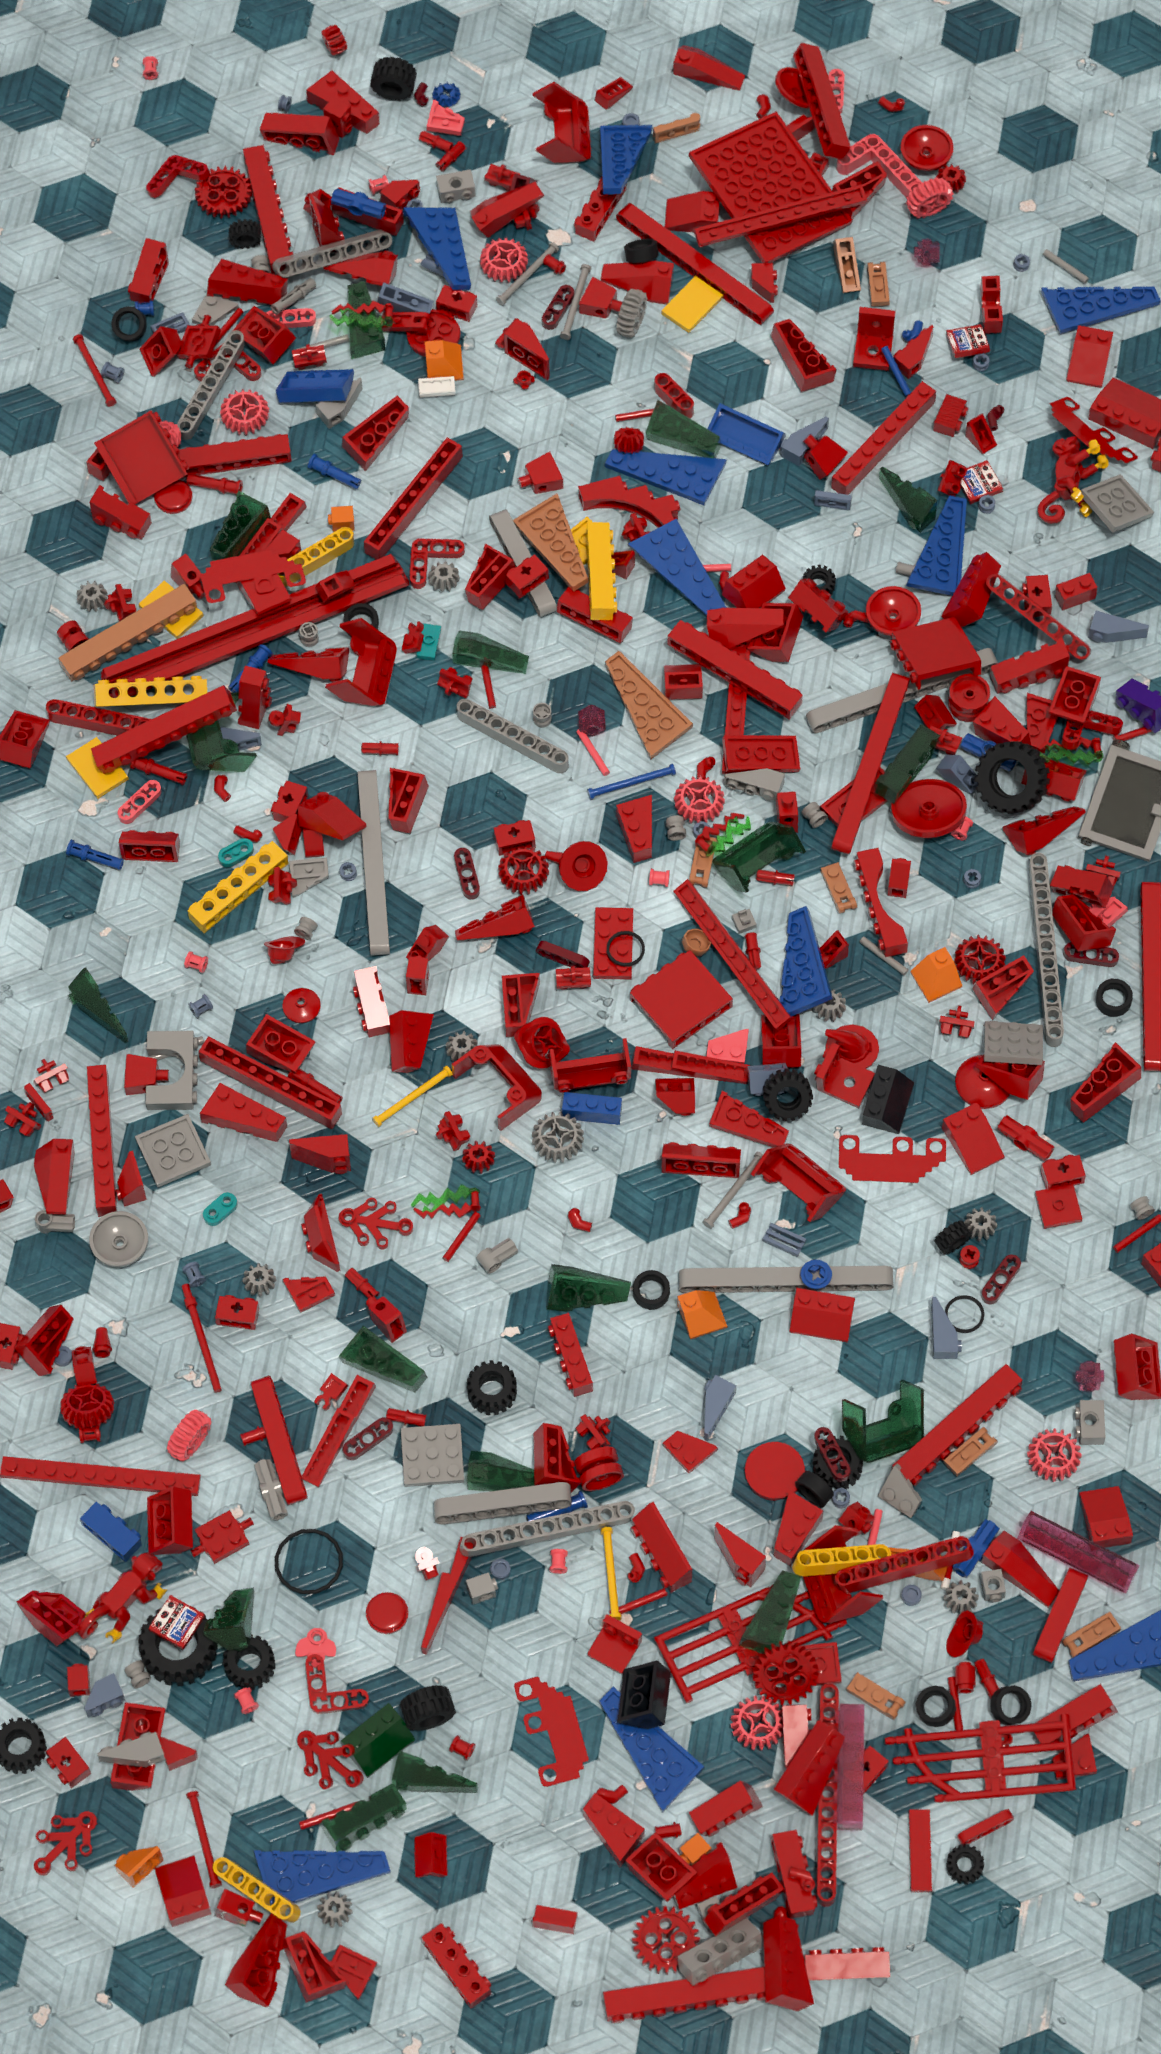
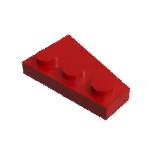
(1039, 722)

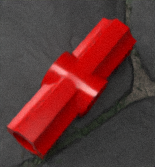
(1025, 1138)

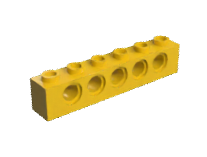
(102, 697)
(235, 896)

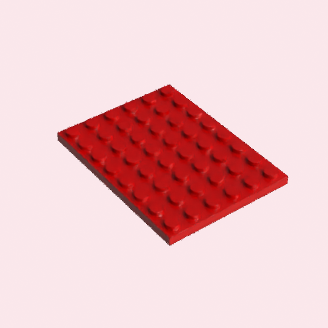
(762, 170)

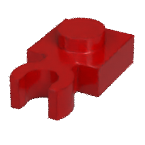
(413, 641)
(332, 1389)

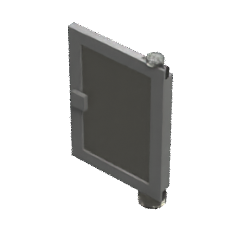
(1125, 804)

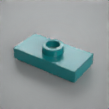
(430, 642)

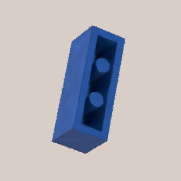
(592, 1108)
(111, 1531)

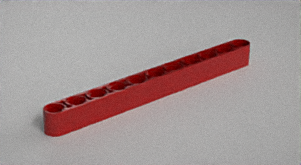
(695, 263)
(870, 763)
(1151, 974)
(827, 1804)

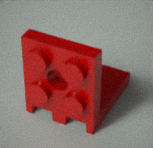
(873, 332)
(834, 1072)

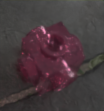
(927, 245)
(591, 720)
(1089, 1376)

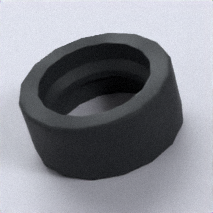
(641, 250)
(115, 323)
(362, 608)
(1114, 1011)
(646, 1276)
(814, 1489)
(932, 1691)
(1025, 1703)

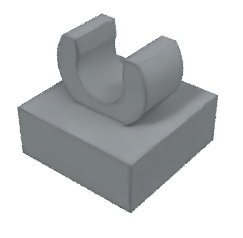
(744, 921)

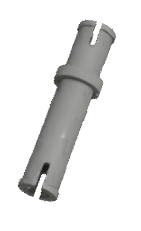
(298, 293)

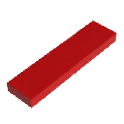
(920, 1851)

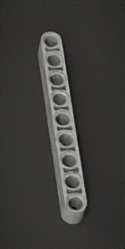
(540, 1535)

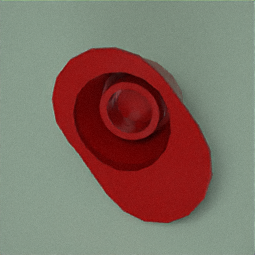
(283, 948)
(965, 1632)

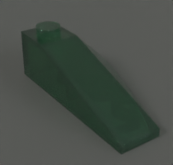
(478, 651)
(87, 997)
(578, 1288)
(496, 1473)
(416, 1776)

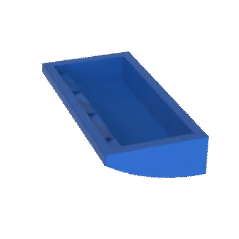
(315, 385)
(746, 434)

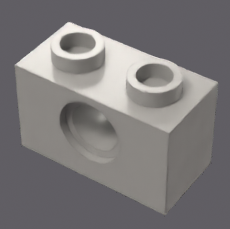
(448, 182)
(1093, 1411)

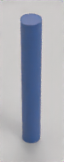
(896, 371)

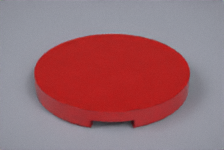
(440, 327)
(773, 1470)

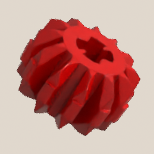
(334, 40)
(953, 176)
(628, 440)
(473, 1152)

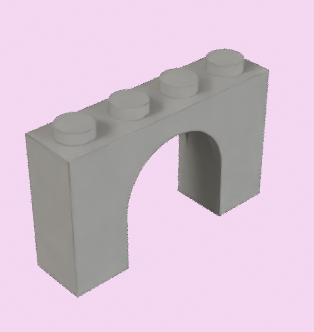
(181, 1093)

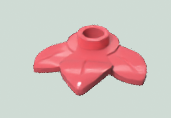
(308, 1646)

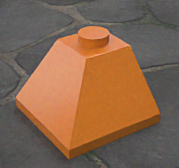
(444, 359)
(937, 975)
(701, 1313)
(138, 1864)

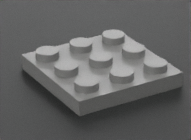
(1116, 503)
(1013, 1043)
(172, 1150)
(432, 1455)

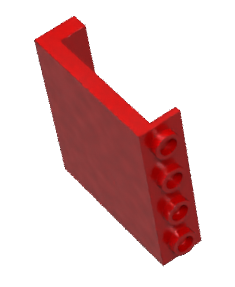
(142, 457)
(934, 650)
(682, 998)

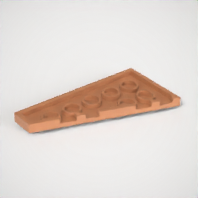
(552, 538)
(651, 712)

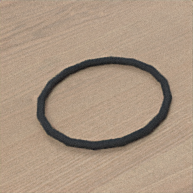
(298, 1533)

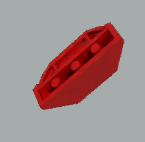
(320, 1234)
(52, 1615)

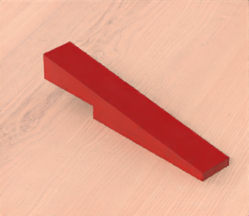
(282, 519)
(688, 1065)
(338, 1430)
(446, 1590)

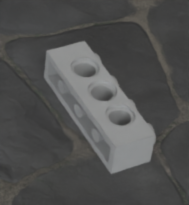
(719, 1952)

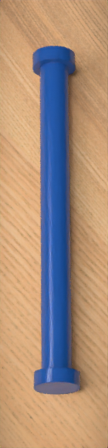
(631, 781)

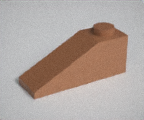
(847, 264)

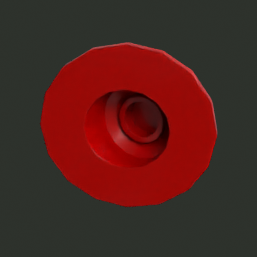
(581, 865)
(855, 1043)

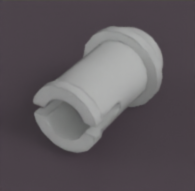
(904, 568)

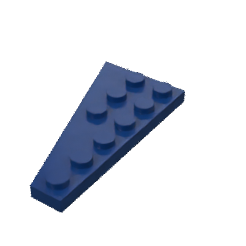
(620, 152)
(442, 239)
(1095, 304)
(678, 474)
(942, 556)
(676, 561)
(804, 972)
(1125, 1652)
(658, 1757)
(314, 1873)

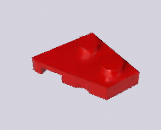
(308, 1291)
(688, 1450)
(1082, 1758)
(355, 1969)

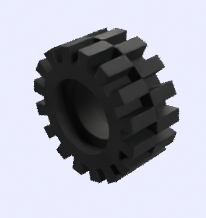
(244, 233)
(824, 574)
(953, 1237)
(969, 1852)

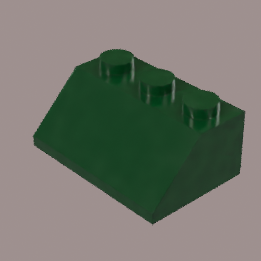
(378, 1740)

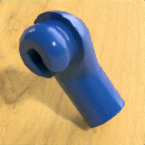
(907, 336)

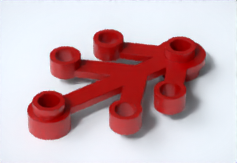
(373, 1221)
(326, 1758)
(67, 1839)

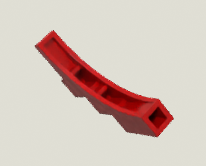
(615, 495)

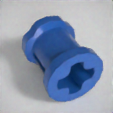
(146, 308)

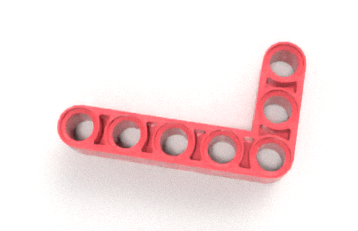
(874, 149)

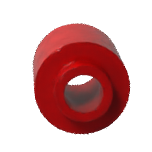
(965, 1677)

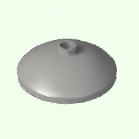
(117, 1228)

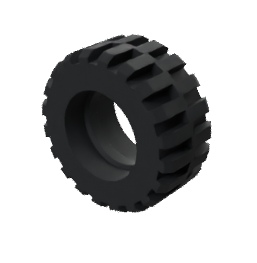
(1036, 777)
(176, 1670)

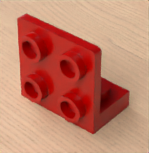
(615, 1644)

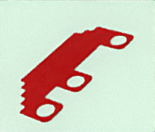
(1065, 416)
(248, 567)
(894, 1167)
(563, 1729)

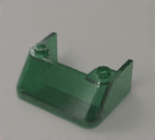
(214, 753)
(755, 852)
(890, 1435)

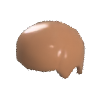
(696, 942)

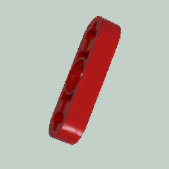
(985, 1827)

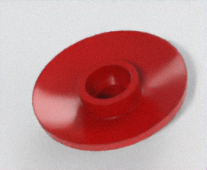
(301, 1013)

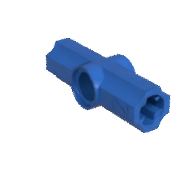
(358, 203)
(978, 747)
(980, 1543)

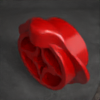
(537, 1046)

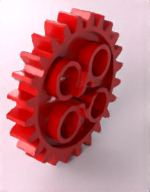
(228, 186)
(793, 1687)
(652, 1928)

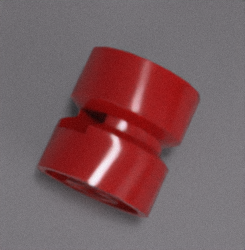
(71, 635)

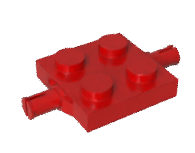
(198, 341)
(221, 1537)

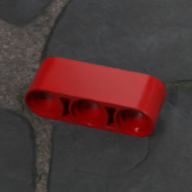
(671, 389)

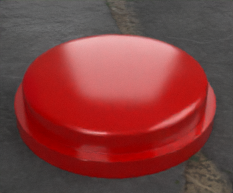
(174, 497)
(387, 1613)

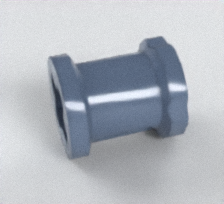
(112, 372)
(200, 1006)
(196, 1280)

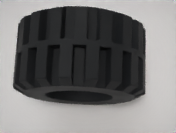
(393, 78)
(793, 1108)
(487, 1373)
(856, 1464)
(253, 1677)
(427, 1708)
(32, 1756)

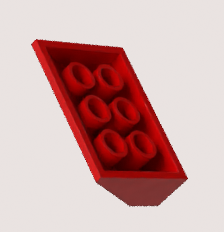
(1128, 412)

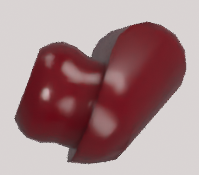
(993, 416)

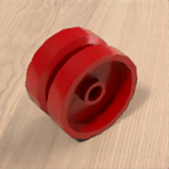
(968, 697)
(598, 1468)

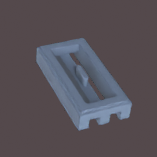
(169, 322)
(832, 500)
(773, 1227)

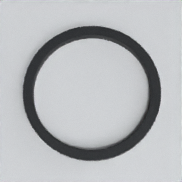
(625, 933)
(974, 1300)

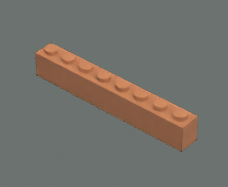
(127, 633)

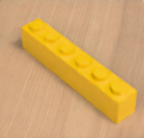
(600, 571)

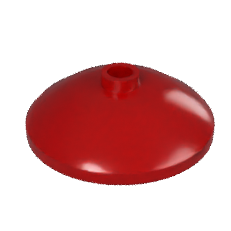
(790, 87)
(930, 141)
(893, 602)
(975, 1088)

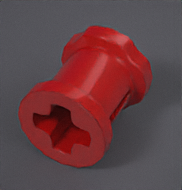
(96, 1436)
(462, 1747)

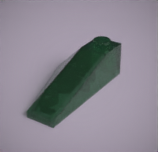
(914, 504)
(233, 1622)

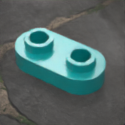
(235, 853)
(221, 1209)

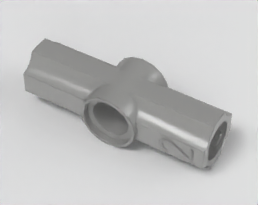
(271, 1489)

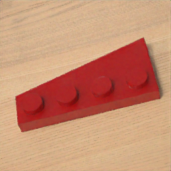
(738, 1119)

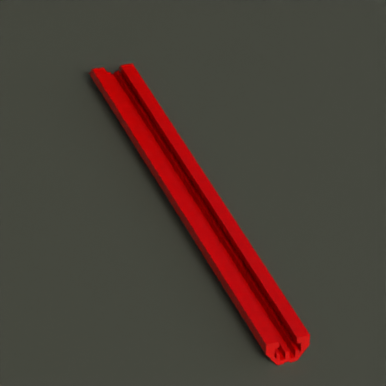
(251, 629)

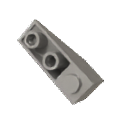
(335, 411)
(757, 782)
(138, 1752)

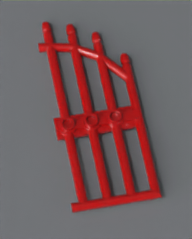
(734, 1628)
(992, 1760)

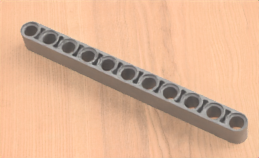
(869, 701)
(373, 863)
(1046, 957)
(783, 1279)

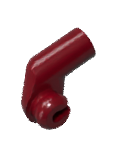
(419, 94)

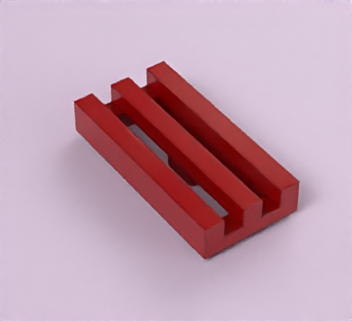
(39, 1103)

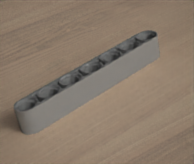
(324, 253)
(213, 377)
(518, 551)
(516, 743)
(502, 1503)

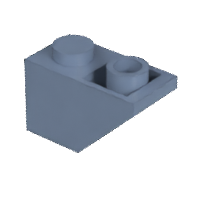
(958, 772)
(104, 1694)

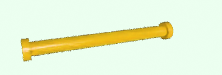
(412, 1096)
(606, 1532)

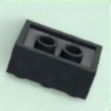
(887, 1100)
(644, 1695)

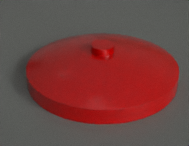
(929, 808)

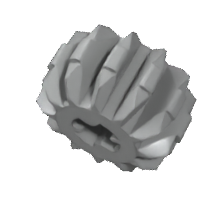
(443, 576)
(91, 596)
(832, 1007)
(460, 1041)
(981, 1217)
(259, 1286)
(955, 1592)
(328, 1914)

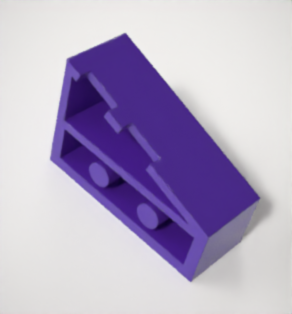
(1141, 703)

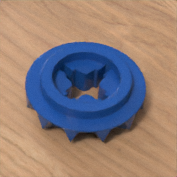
(443, 99)
(812, 1267)

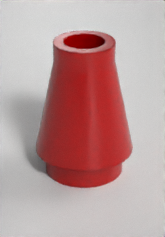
(102, 1344)

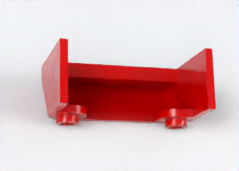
(570, 125)
(373, 667)
(591, 1070)
(523, 1092)
(802, 1177)
(827, 1598)

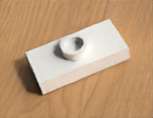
(436, 386)

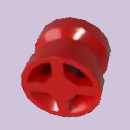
(968, 1261)

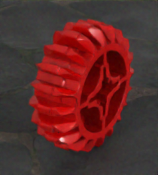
(521, 860)
(965, 962)
(87, 1406)

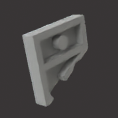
(215, 307)
(308, 873)
(900, 1493)

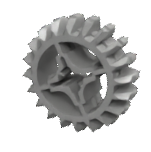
(631, 313)
(543, 1141)

